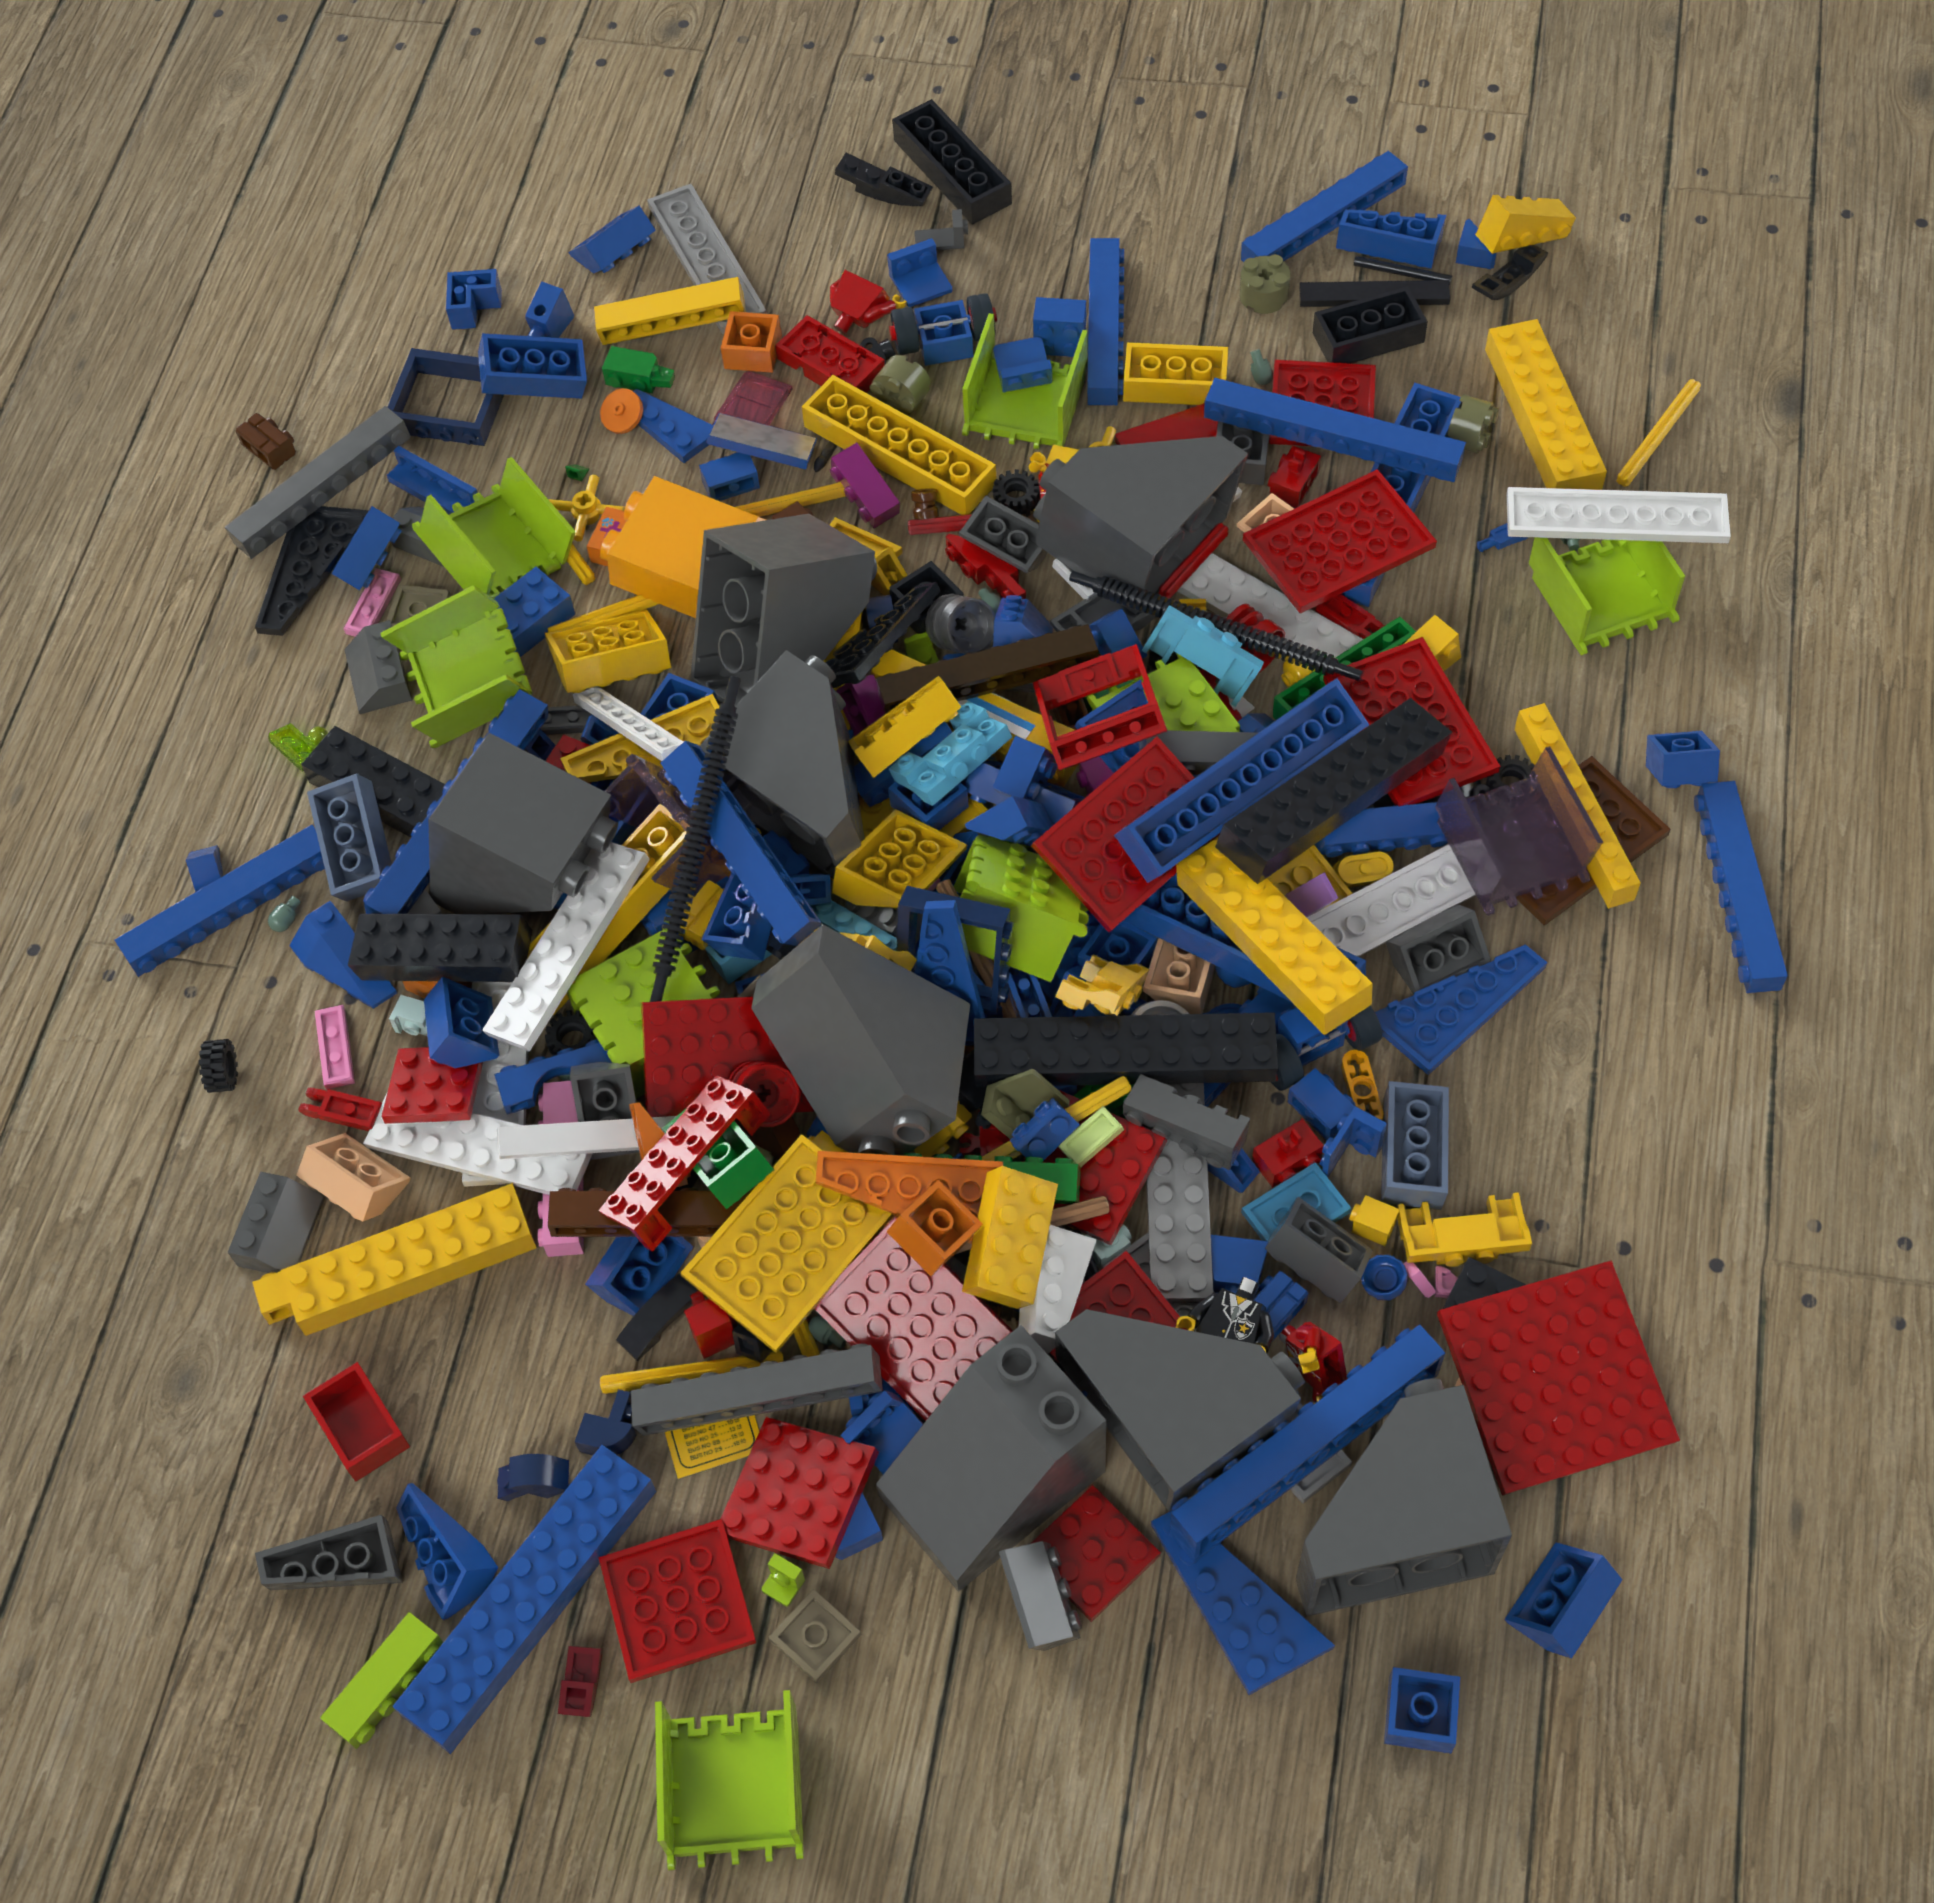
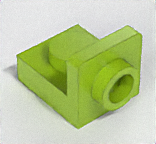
(920, 648)
(783, 1581)

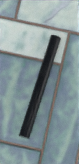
(1400, 269)

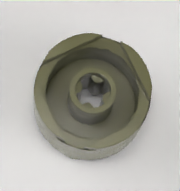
(1264, 283)
(901, 384)
(1473, 423)

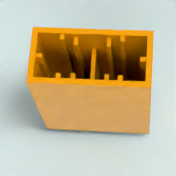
(663, 543)

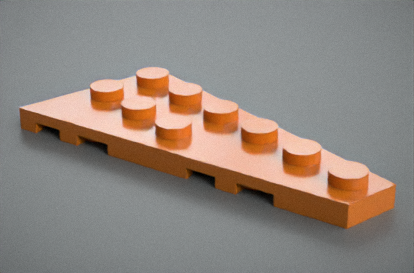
(898, 1180)

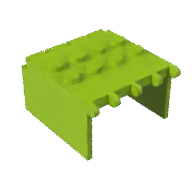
(1027, 414)
(497, 535)
(1607, 587)
(460, 663)
(1183, 698)
(1040, 905)
(613, 994)
(728, 1784)

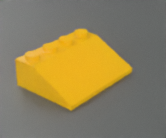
(608, 651)
(893, 857)

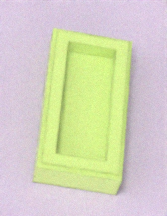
(1091, 1137)

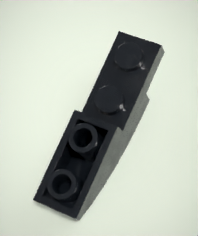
(887, 186)

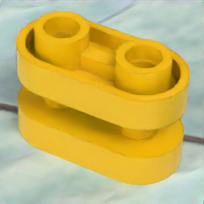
(1363, 868)

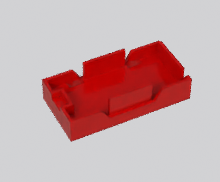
(828, 353)

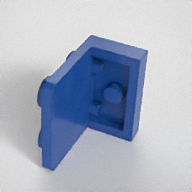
(1022, 364)
(884, 1425)

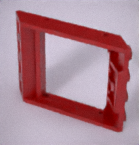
(1106, 734)

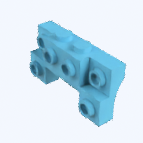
(1207, 648)
(954, 758)

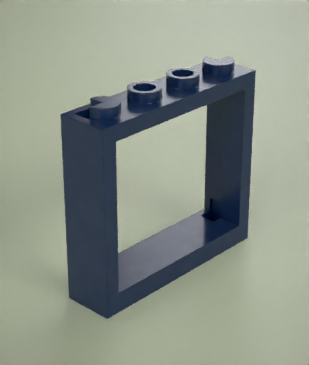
(440, 428)
(970, 913)

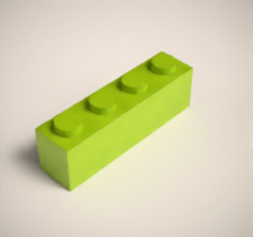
(381, 1681)

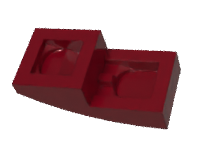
(581, 1681)

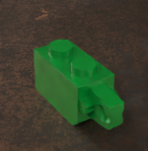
(635, 370)

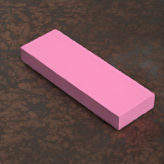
(373, 601)
(334, 1047)

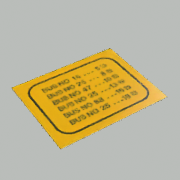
(711, 1444)

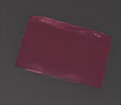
(755, 398)

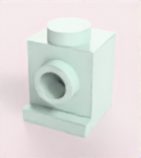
(409, 1016)
(1104, 1253)

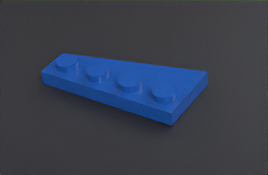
(673, 428)

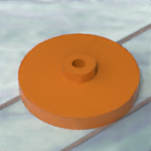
(621, 411)

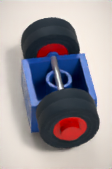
(941, 329)
(1302, 1041)

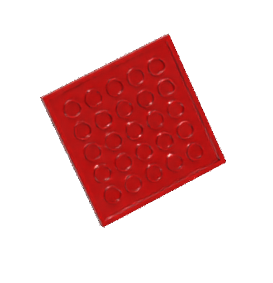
(1557, 1377)

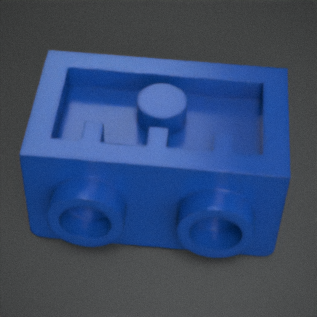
(1044, 1131)

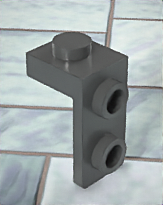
(946, 237)

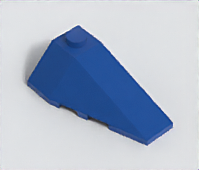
(325, 947)
(451, 1558)

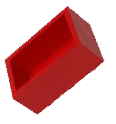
(356, 1421)

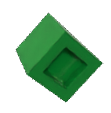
(576, 472)

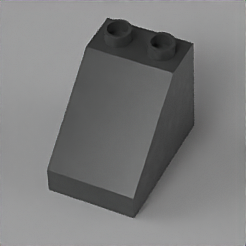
(1137, 506)
(771, 592)
(795, 762)
(514, 833)
(865, 1042)
(1177, 1395)
(995, 1459)
(1410, 1511)

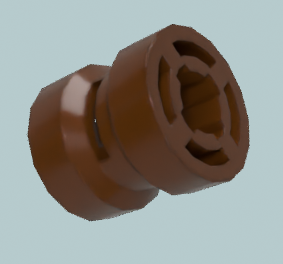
(924, 504)

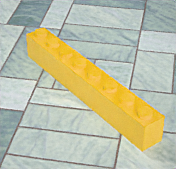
(1610, 865)

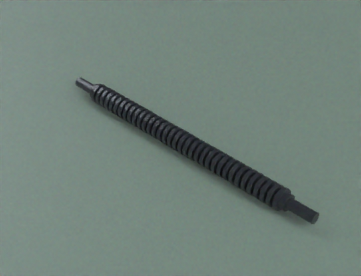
(1261, 641)
(714, 766)

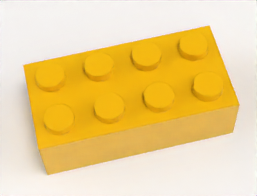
(1172, 372)
(1013, 1237)

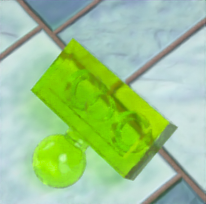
(294, 744)

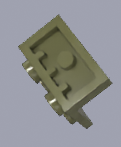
(1016, 1098)

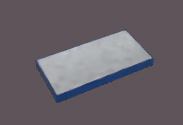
(762, 441)

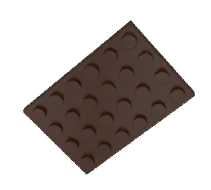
(1632, 824)

